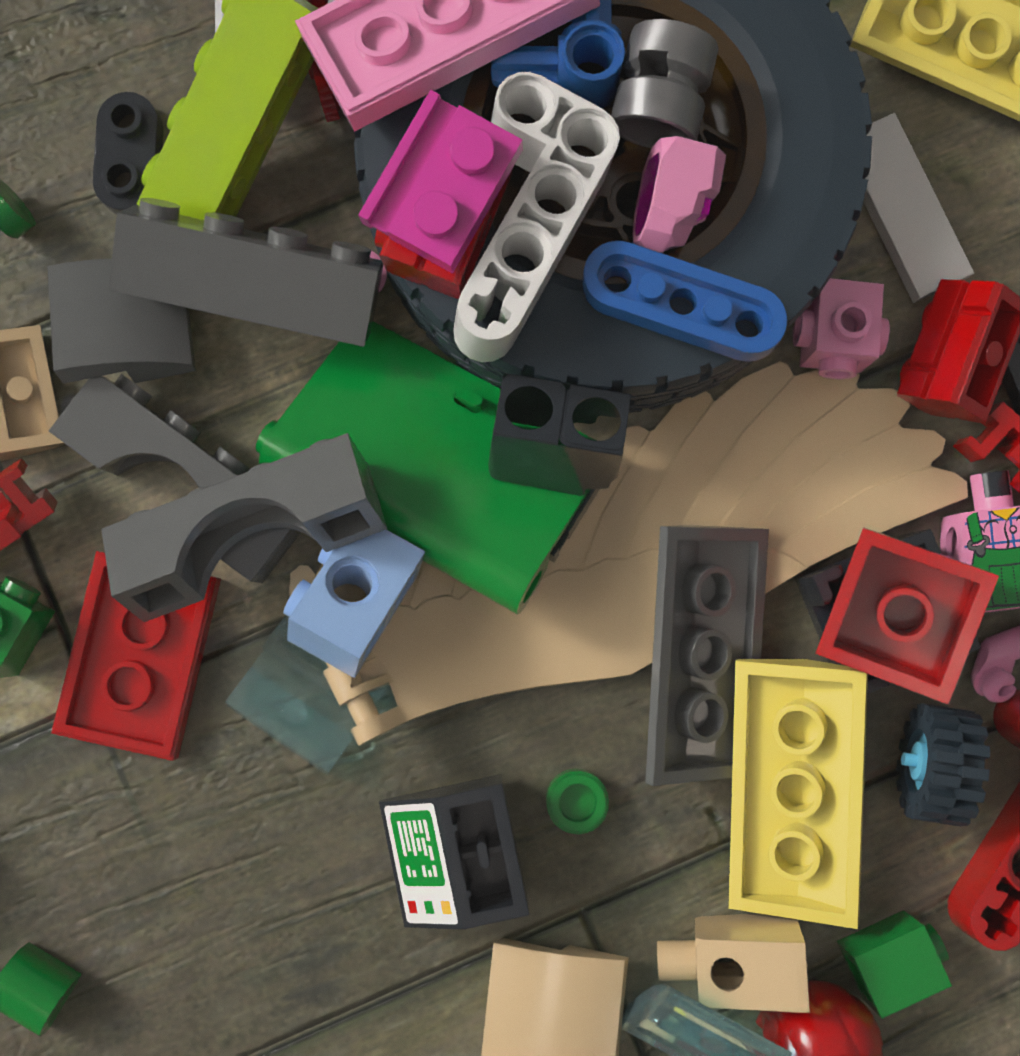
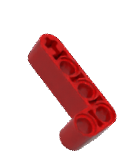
(993, 863)

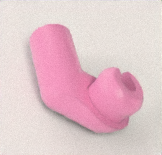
(994, 666)

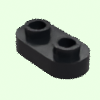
(124, 148)

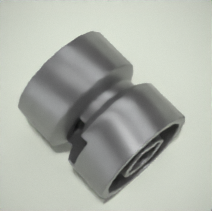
(666, 72)

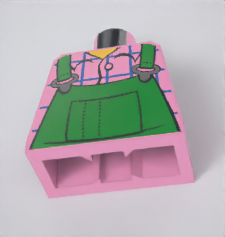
(988, 536)

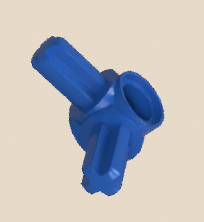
(586, 40)

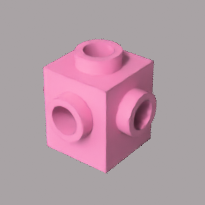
(842, 329)

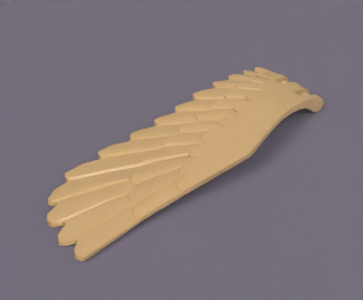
(769, 454)

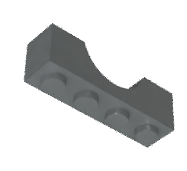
(118, 431)
(167, 553)

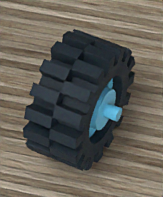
(942, 765)

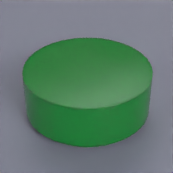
(14, 215)
(577, 801)

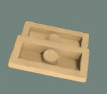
(25, 394)
(553, 1001)

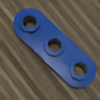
(715, 299)

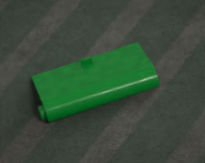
(430, 462)

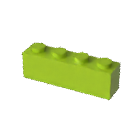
(232, 108)

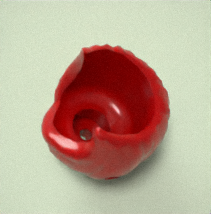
(834, 1027)

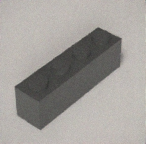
(245, 273)

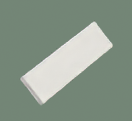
(910, 214)

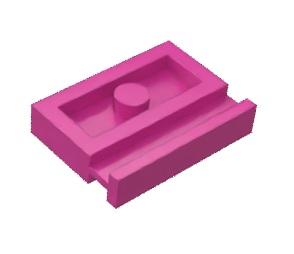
(441, 181)

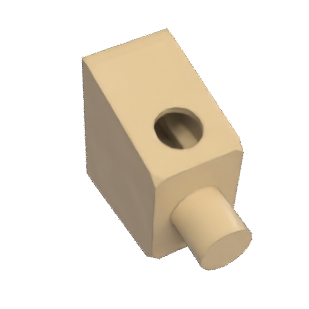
(765, 968)

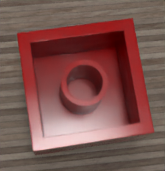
(907, 615)

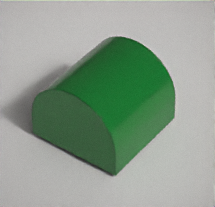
(35, 988)

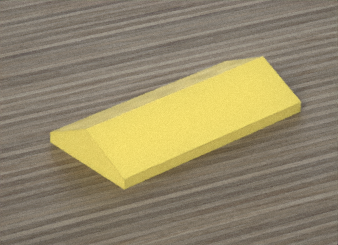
(952, 43)
(798, 790)

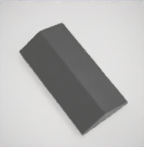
(704, 622)

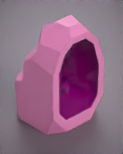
(676, 191)

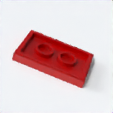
(129, 677)

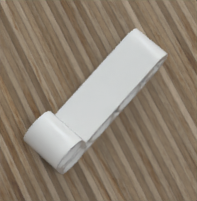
(528, 229)

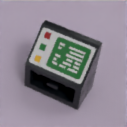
(455, 855)

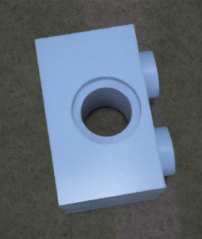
(344, 630)

